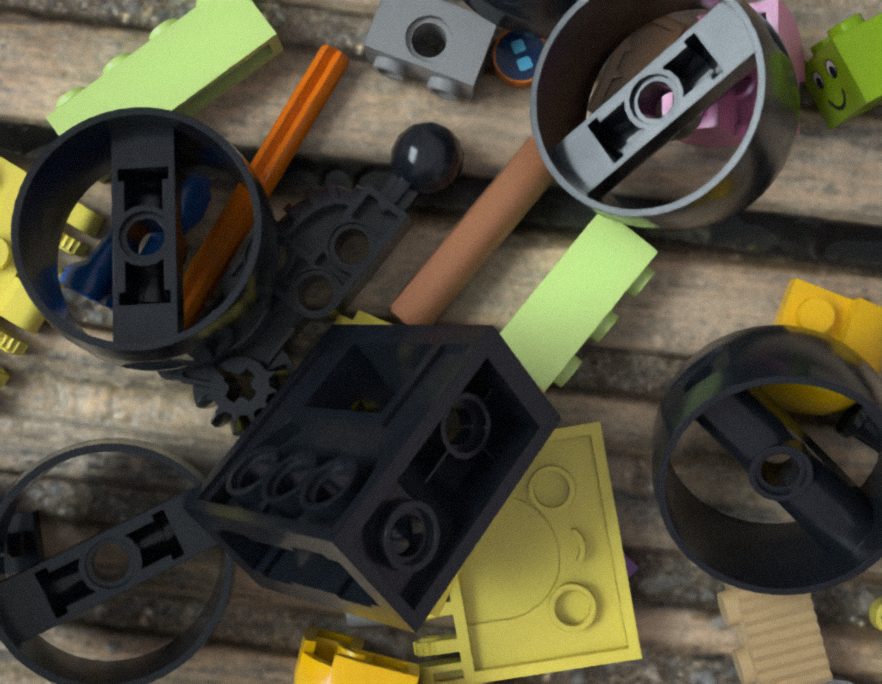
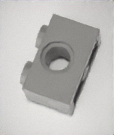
(451, 73)

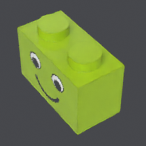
(847, 70)

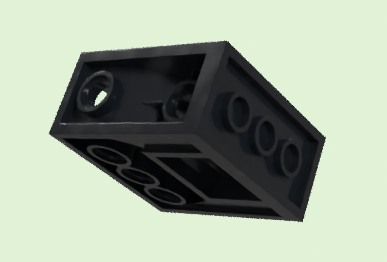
(377, 501)

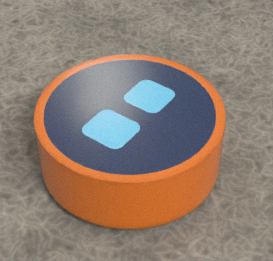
(516, 58)

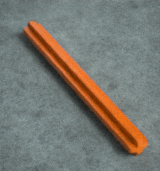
(269, 167)

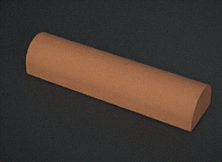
(473, 238)

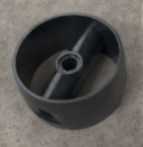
(699, 68)
(144, 159)
(836, 520)
(73, 584)

